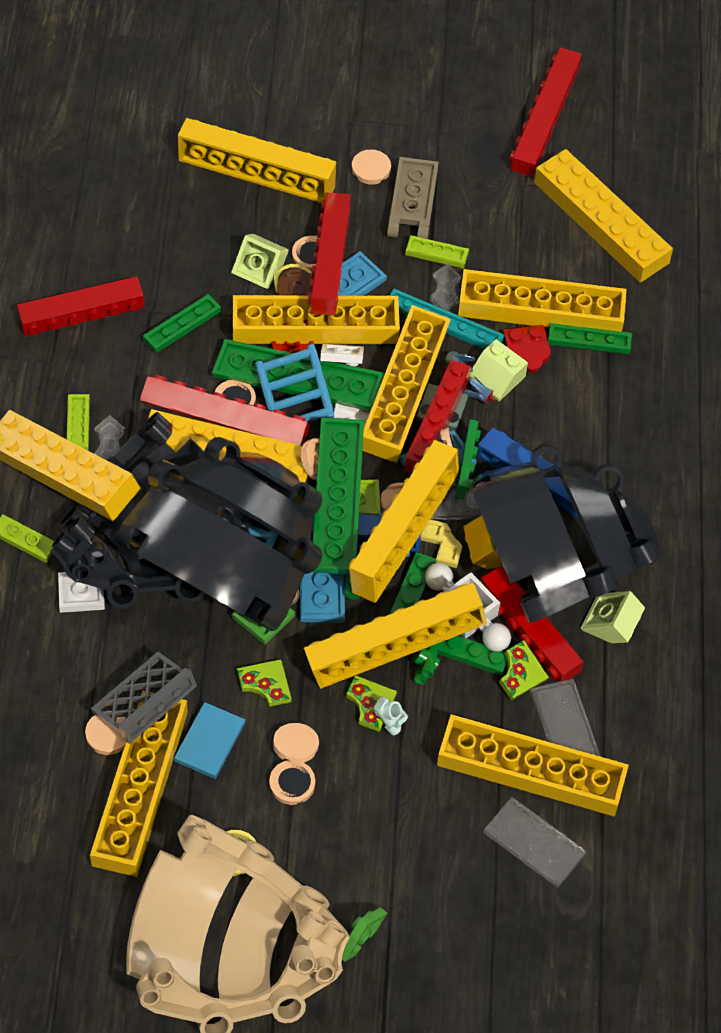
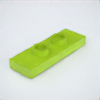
(437, 251)
(78, 419)
(25, 538)

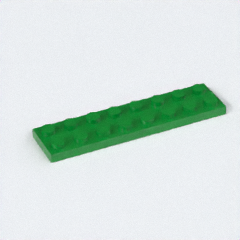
(345, 383)
(340, 487)

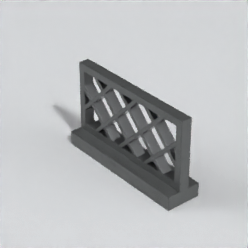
(155, 704)

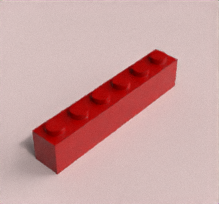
(80, 306)
(439, 412)
(540, 636)

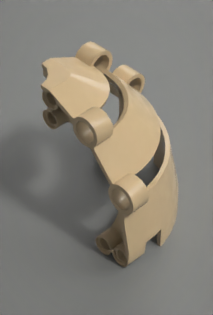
(176, 915)

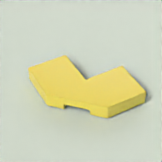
(440, 534)

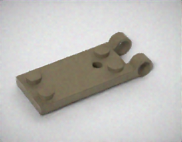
(413, 188)

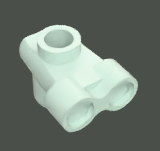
(391, 714)

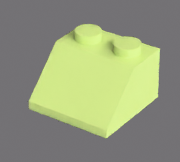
(259, 260)
(499, 369)
(613, 616)

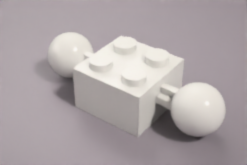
(495, 636)

